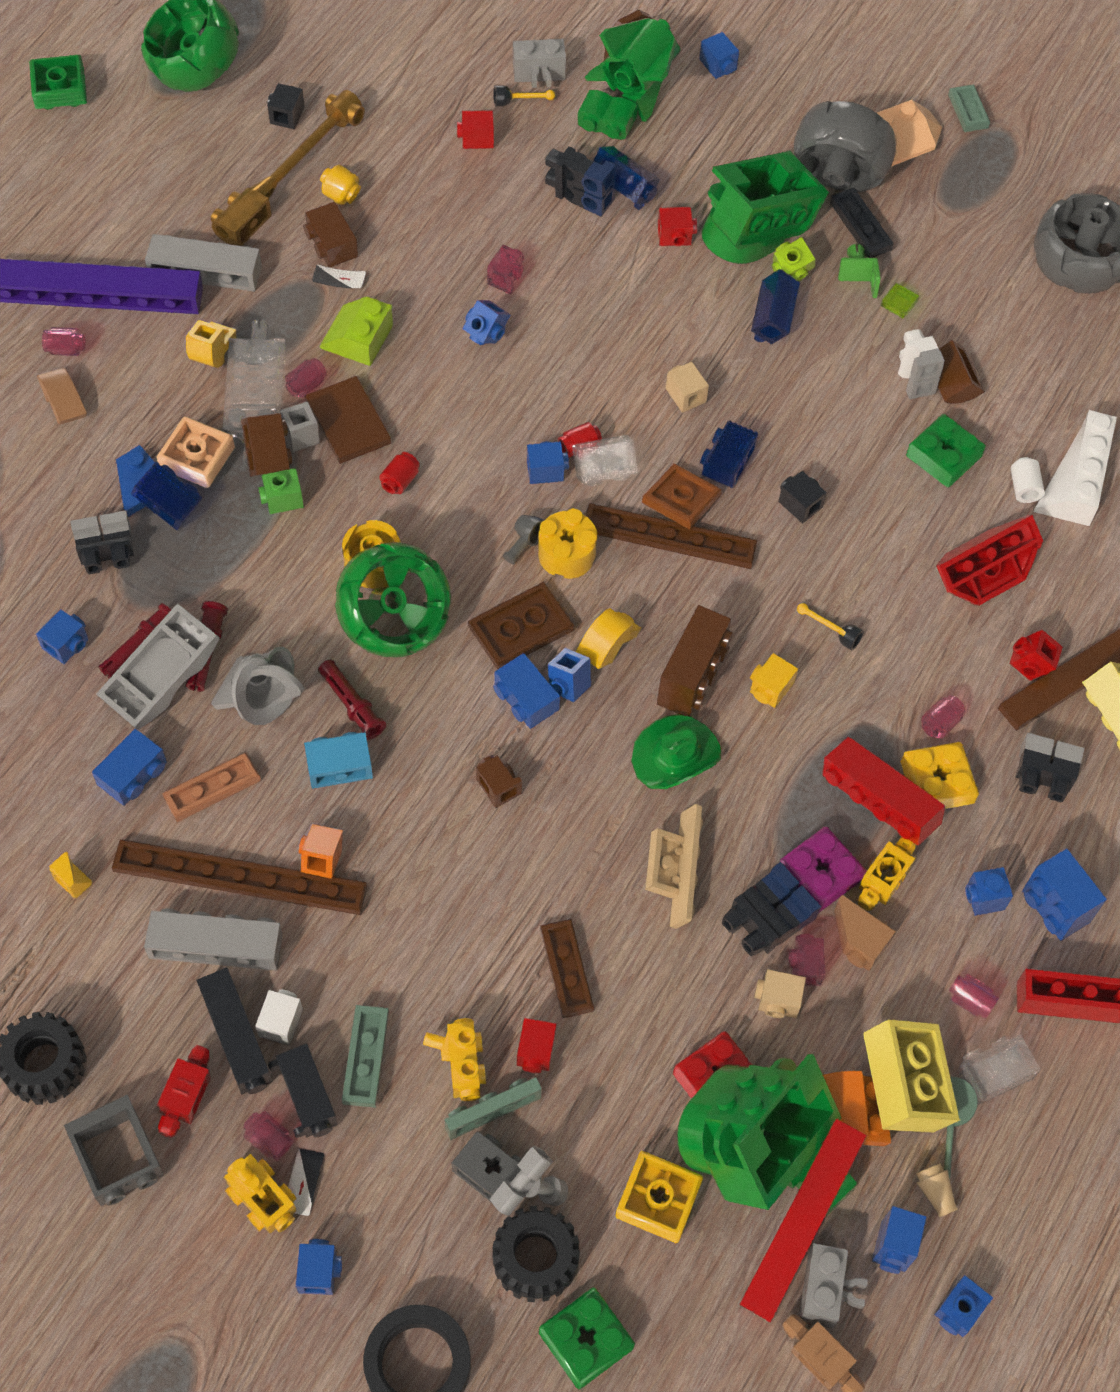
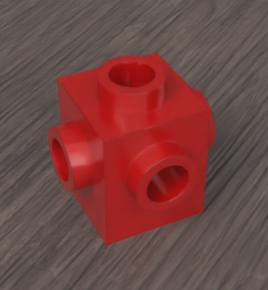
(1036, 655)

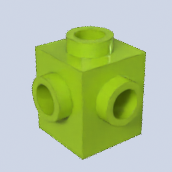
(794, 259)

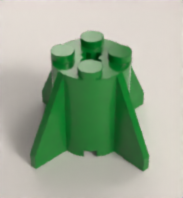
(637, 61)

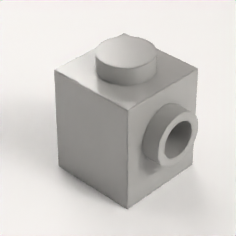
(301, 426)

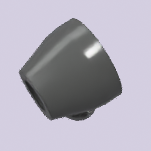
(528, 530)

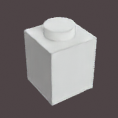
(279, 1016)

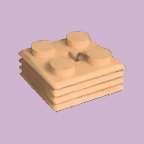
(196, 451)

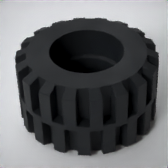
(56, 1078)
(536, 1224)

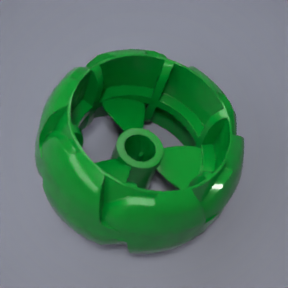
(200, 57)
(423, 621)

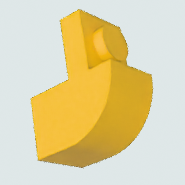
(208, 343)
(606, 637)

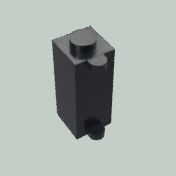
(305, 1091)

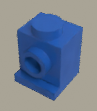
(972, 1296)

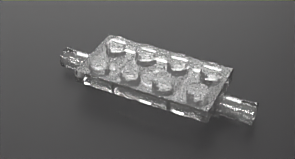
(253, 379)

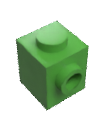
(281, 491)

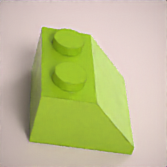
(359, 330)

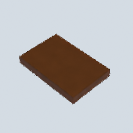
(348, 419)
(521, 625)

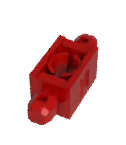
(184, 1091)

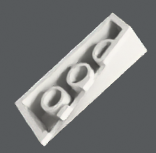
(1079, 479)

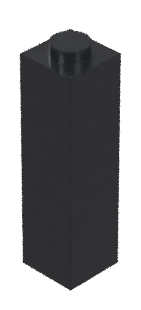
(234, 1032)

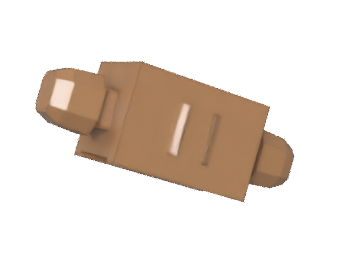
(823, 1355)

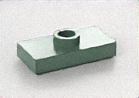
(969, 108)

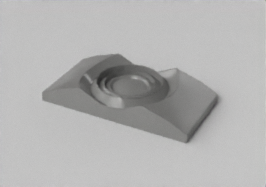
(159, 667)

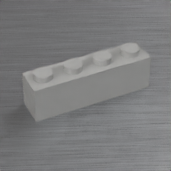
(218, 262)
(213, 939)

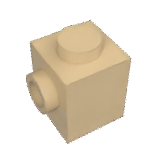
(687, 386)
(780, 994)

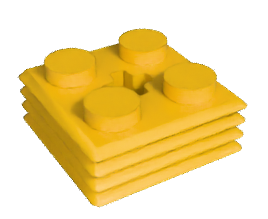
(951, 764)
(648, 1177)

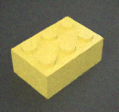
(910, 1076)

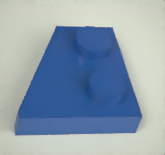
(131, 469)

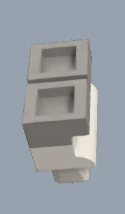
(921, 364)

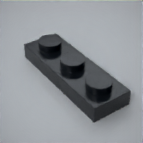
(861, 223)

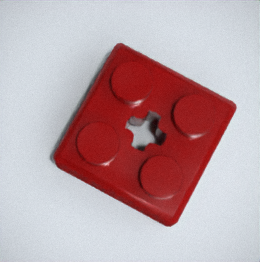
(702, 1063)

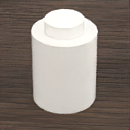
(1027, 480)

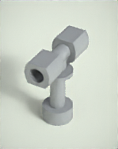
(530, 1183)

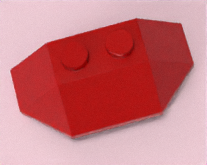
(991, 561)

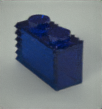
(729, 453)
(167, 495)

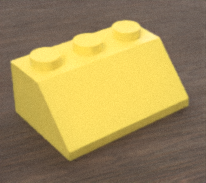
(1104, 693)

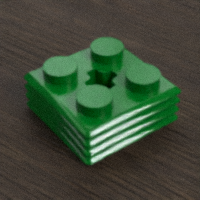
(57, 82)
(945, 450)
(584, 1361)

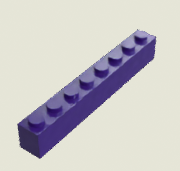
(100, 286)

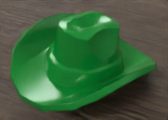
(674, 751)

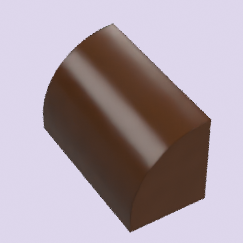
(958, 377)

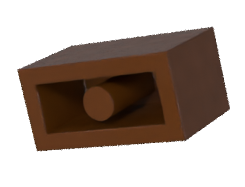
(330, 234)
(266, 444)

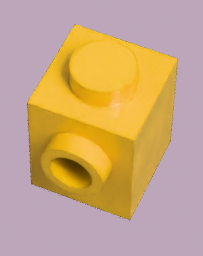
(772, 680)

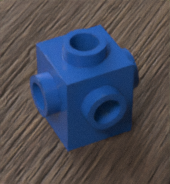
(486, 322)

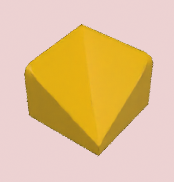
(69, 875)

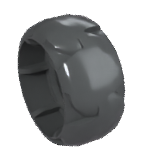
(845, 145)
(1097, 223)

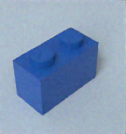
(526, 691)
(130, 767)
(898, 1240)

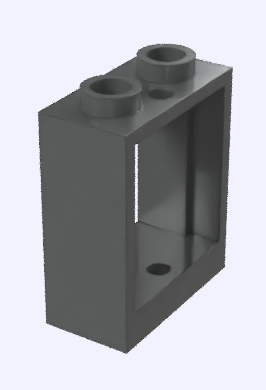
(99, 1122)

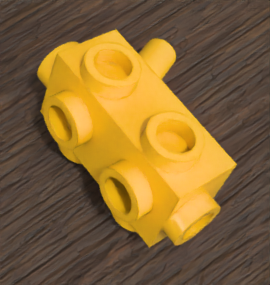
(461, 1050)
(252, 1184)

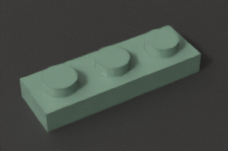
(365, 1056)
(492, 1107)

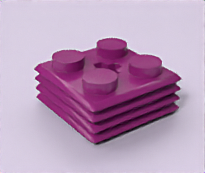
(827, 851)

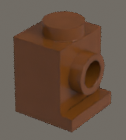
(498, 780)

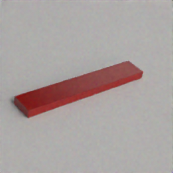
(803, 1220)

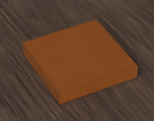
(681, 496)

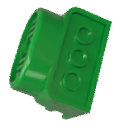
(760, 206)
(757, 1127)

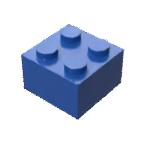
(1063, 895)

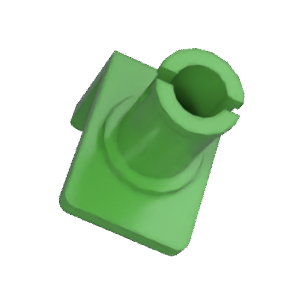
(859, 268)

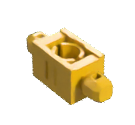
(876, 890)

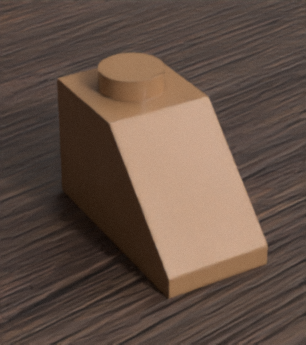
(861, 934)

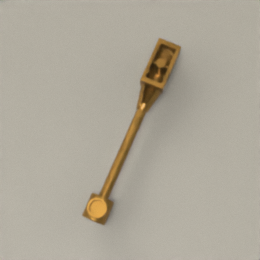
(252, 207)

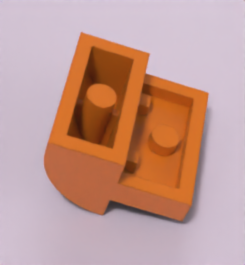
(858, 1105)

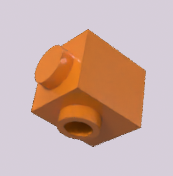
(321, 850)

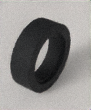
(417, 1317)

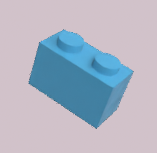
(338, 759)

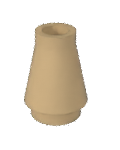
(937, 1188)

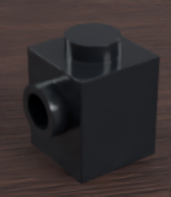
(285, 106)
(802, 496)

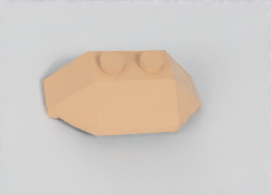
(914, 129)

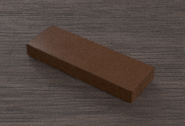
(567, 968)

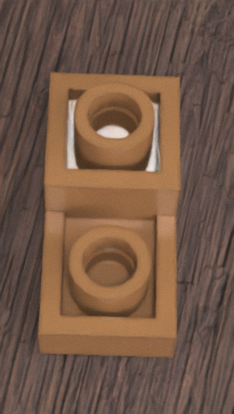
(62, 396)

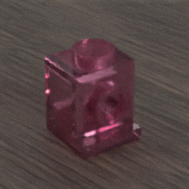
(505, 269)
(808, 959)

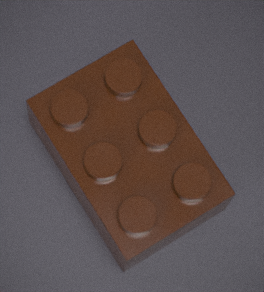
(695, 662)

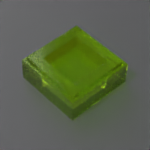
(900, 300)

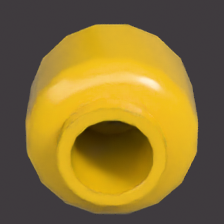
(340, 184)

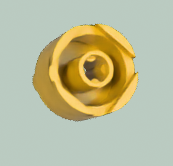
(363, 537)
(567, 543)

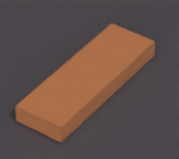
(211, 787)

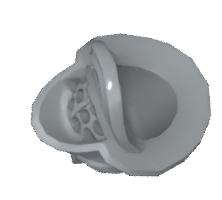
(260, 686)

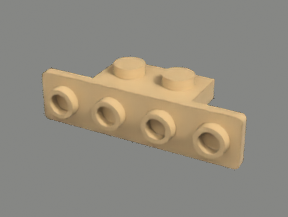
(674, 865)

